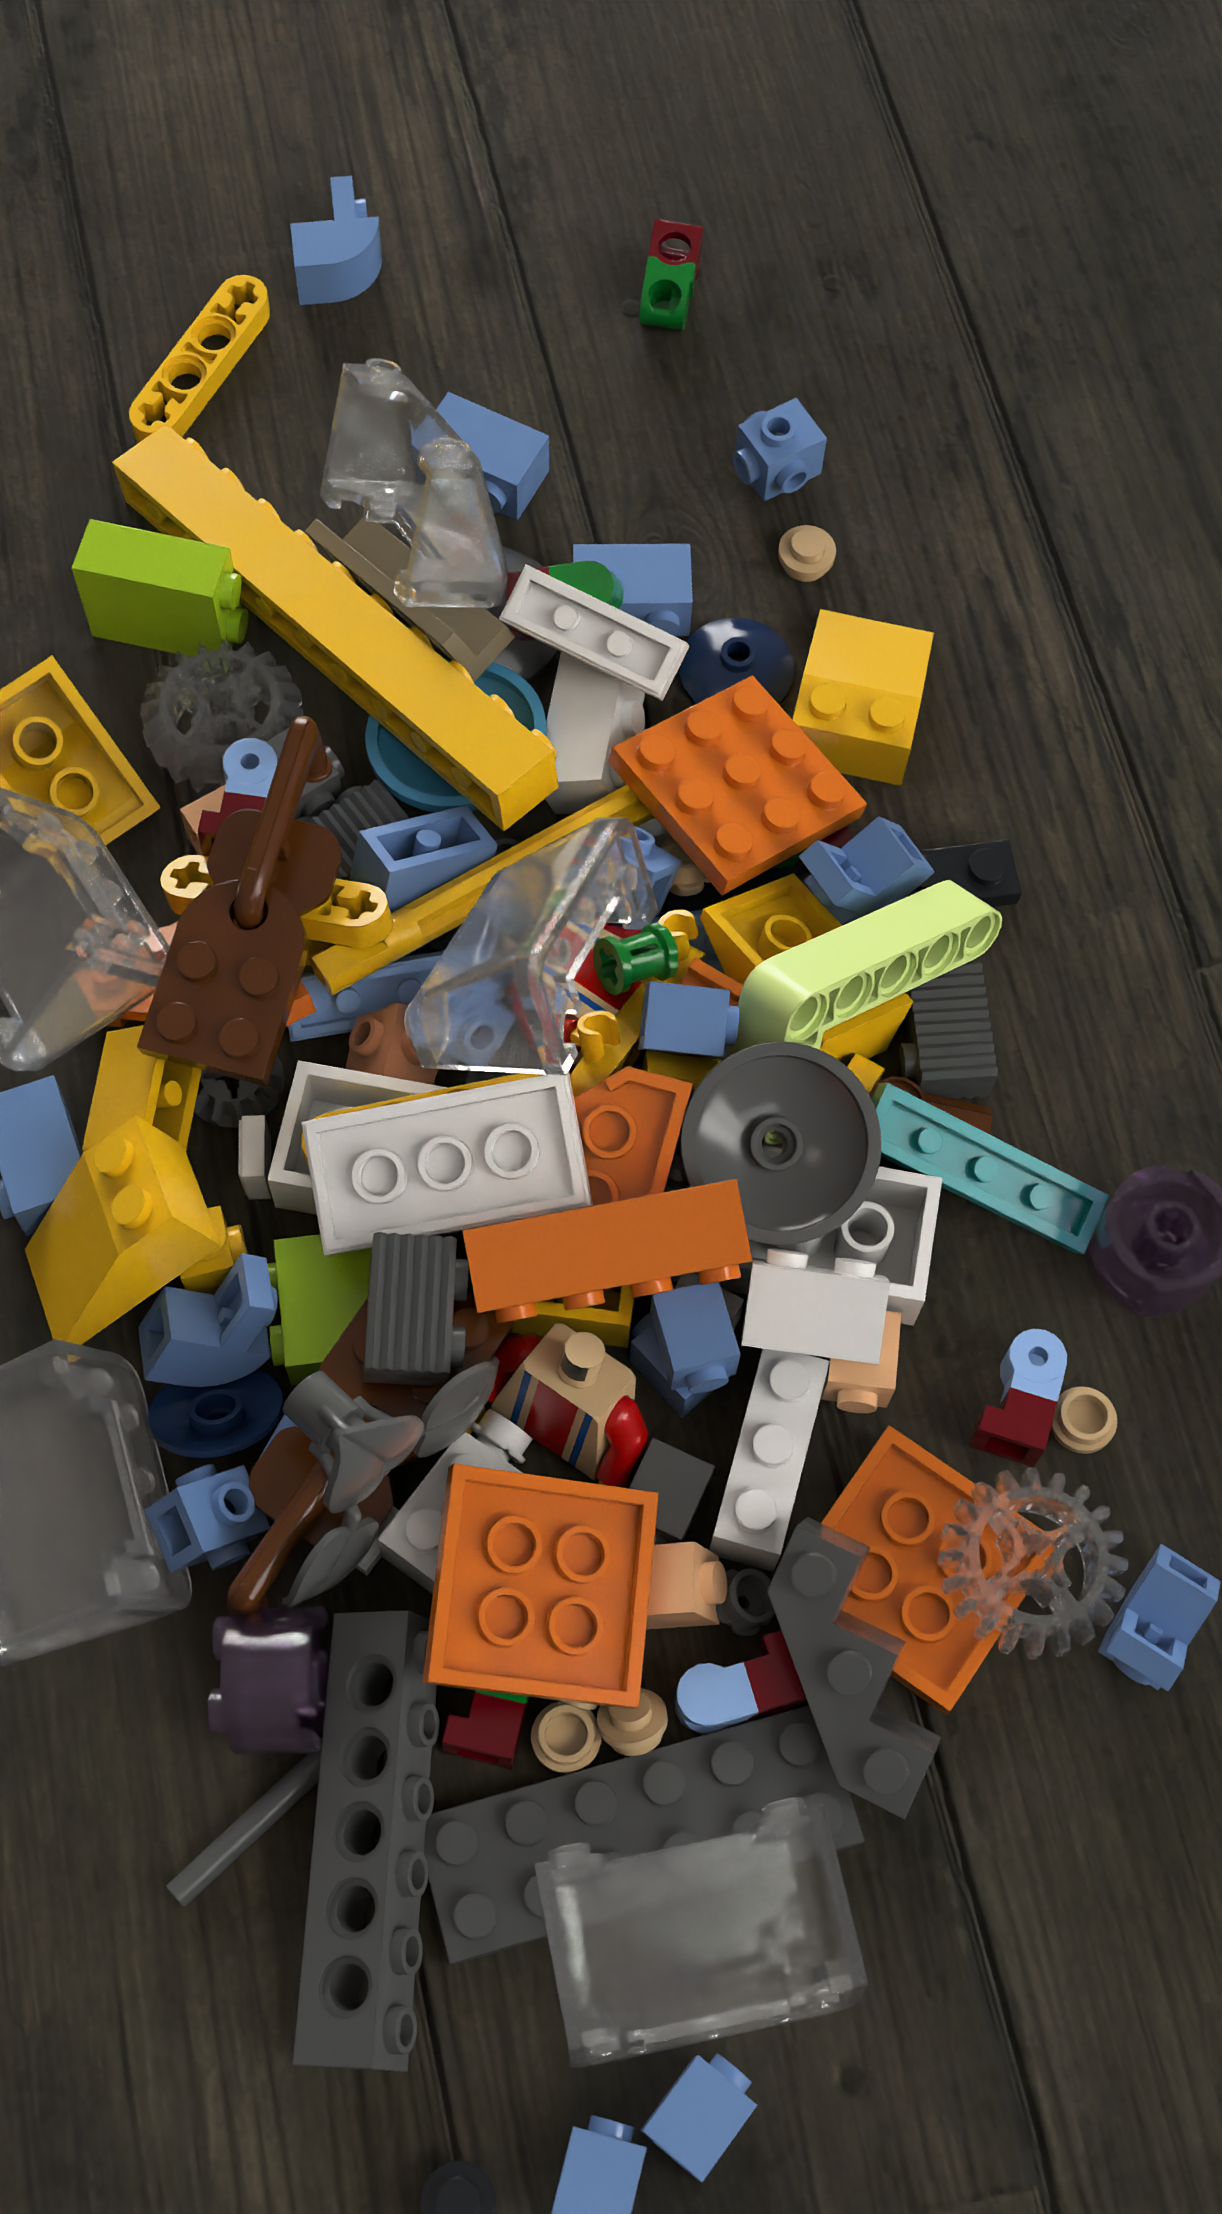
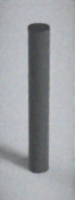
(246, 1830)

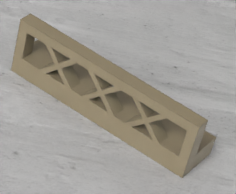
(373, 560)

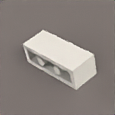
(583, 723)
(769, 1458)

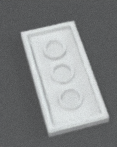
(447, 1162)

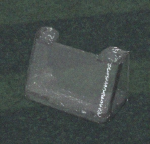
(415, 472)
(70, 934)
(512, 965)
(74, 1503)
(700, 1937)

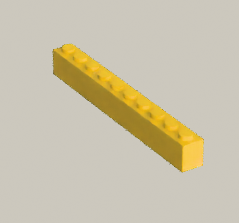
(344, 630)

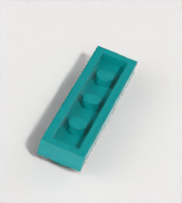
(987, 1170)

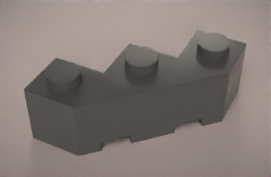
(847, 1669)

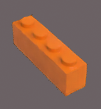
(608, 1247)

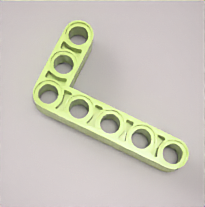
(862, 966)

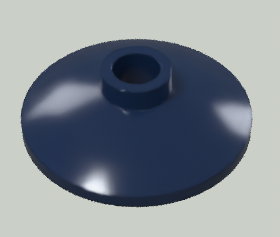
(710, 670)
(217, 1417)

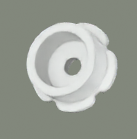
(502, 1436)

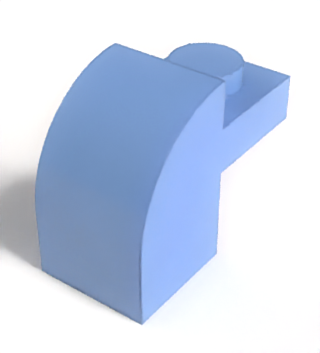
(338, 255)
(866, 872)
(210, 1337)
(1160, 1619)

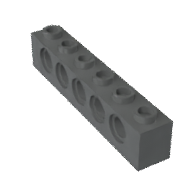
(345, 1871)

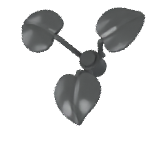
(366, 1455)

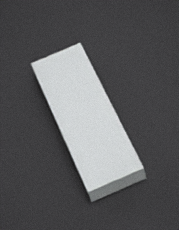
(594, 632)

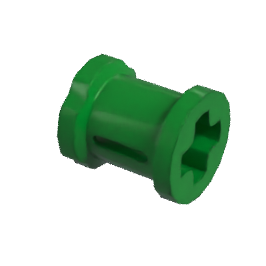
(635, 958)

